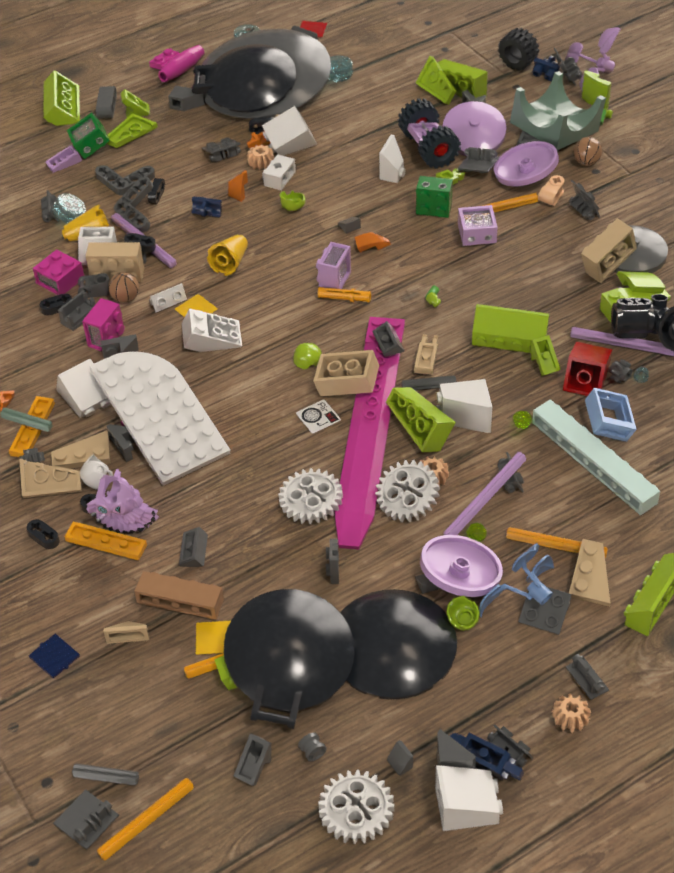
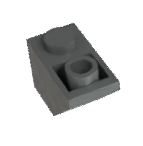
(184, 99)

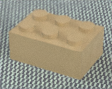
(609, 250)
(115, 258)
(346, 373)

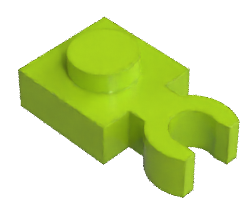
(455, 175)

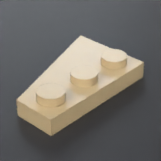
(78, 453)
(47, 480)
(590, 574)

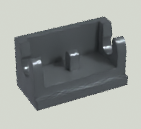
(76, 310)

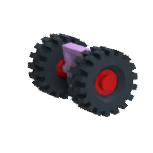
(436, 143)

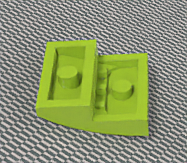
(595, 87)
(641, 281)

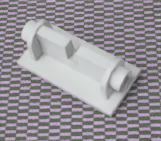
(168, 298)

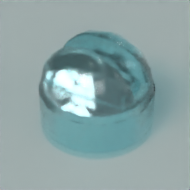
(643, 377)

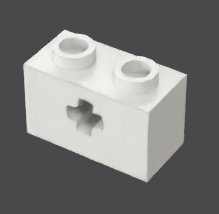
(279, 172)

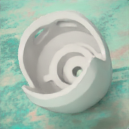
(93, 471)

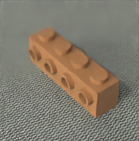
(179, 595)

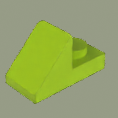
(134, 104)
(544, 353)

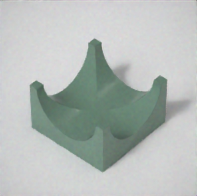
(555, 117)

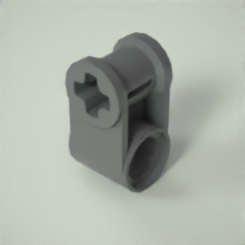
(95, 284)

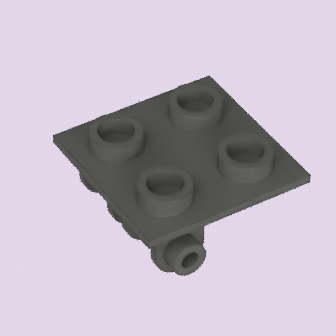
(569, 66)
(217, 149)
(479, 160)
(584, 202)
(549, 615)
(86, 819)

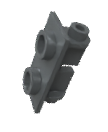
(47, 206)
(515, 480)
(586, 677)
(503, 739)

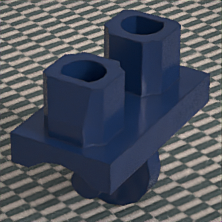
(545, 66)
(206, 206)

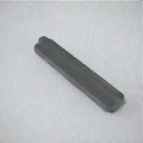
(428, 383)
(105, 774)

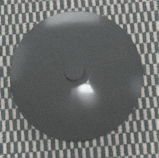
(650, 252)

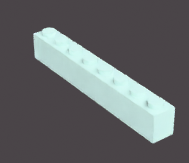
(596, 457)

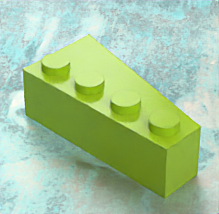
(465, 78)
(420, 418)

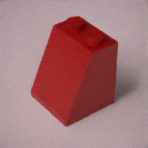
(586, 368)

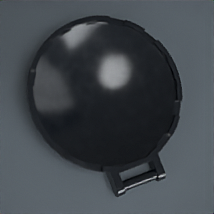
(247, 78)
(399, 643)
(288, 652)

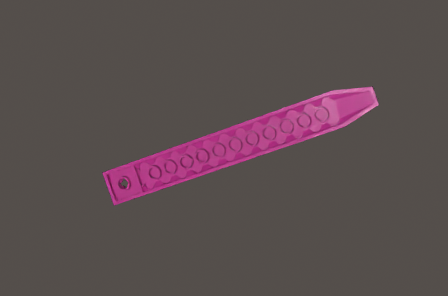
(367, 445)

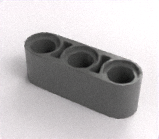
(106, 102)

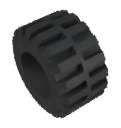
(518, 49)

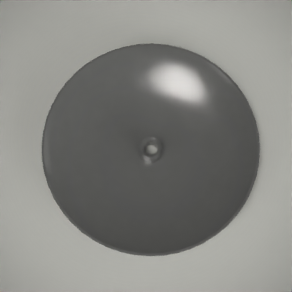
(309, 58)

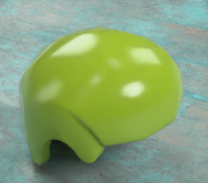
(292, 201)
(306, 355)
(463, 613)

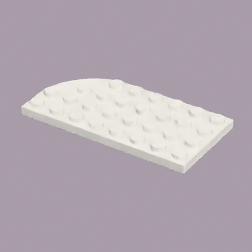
(160, 413)

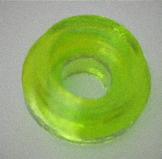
(522, 419)
(476, 528)

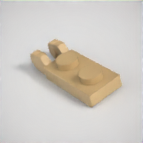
(426, 356)

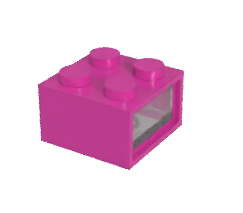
(58, 272)
(103, 323)

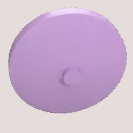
(476, 125)
(526, 163)
(461, 565)

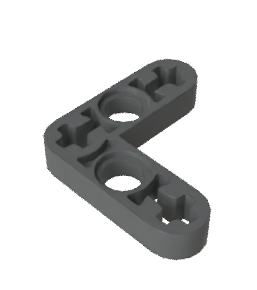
(122, 185)
(130, 204)

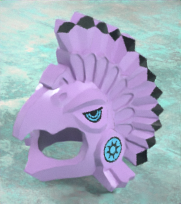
(122, 508)

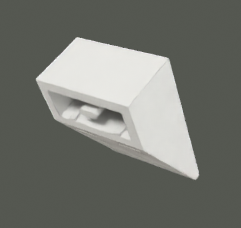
(210, 332)

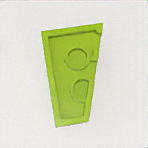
(435, 81)
(130, 129)

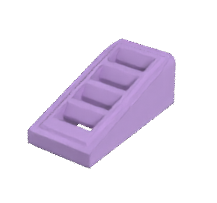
(68, 157)

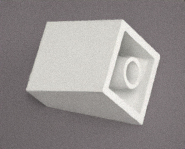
(288, 133)
(81, 390)
(467, 404)
(467, 797)

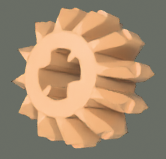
(260, 157)
(439, 468)
(571, 713)

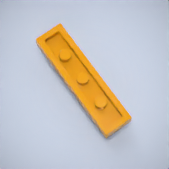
(28, 435)
(105, 540)

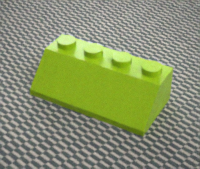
(61, 100)
(508, 327)
(653, 598)

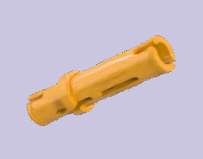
(344, 294)

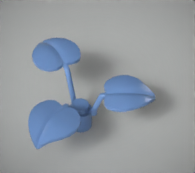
(536, 589)

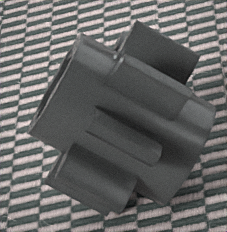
(620, 371)
(33, 455)

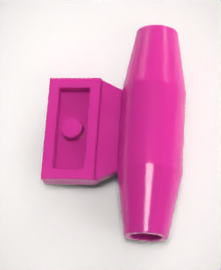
(174, 64)

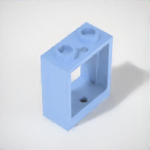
(619, 428)

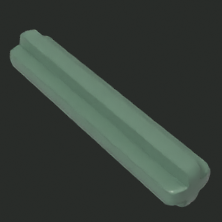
(26, 419)

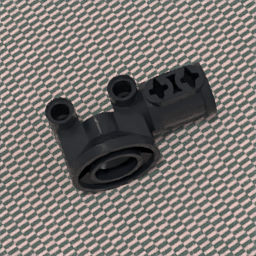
(643, 316)

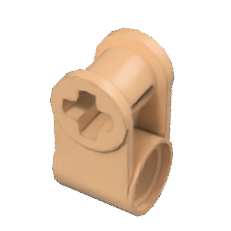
(552, 190)

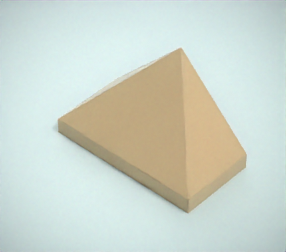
(126, 632)

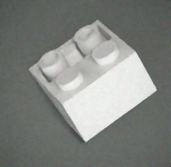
(93, 234)

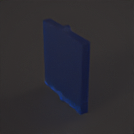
(54, 655)

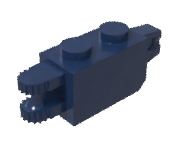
(490, 757)

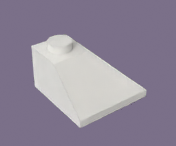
(391, 161)

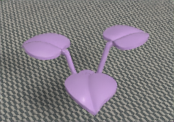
(605, 43)

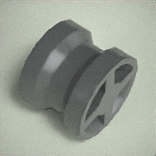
(312, 747)

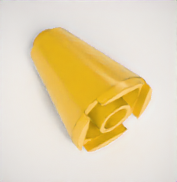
(92, 218)
(227, 254)

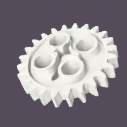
(416, 475)
(310, 496)
(340, 818)

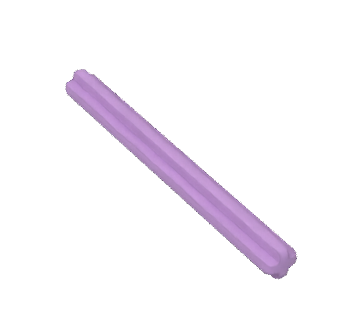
(129, 228)
(608, 338)
(486, 494)

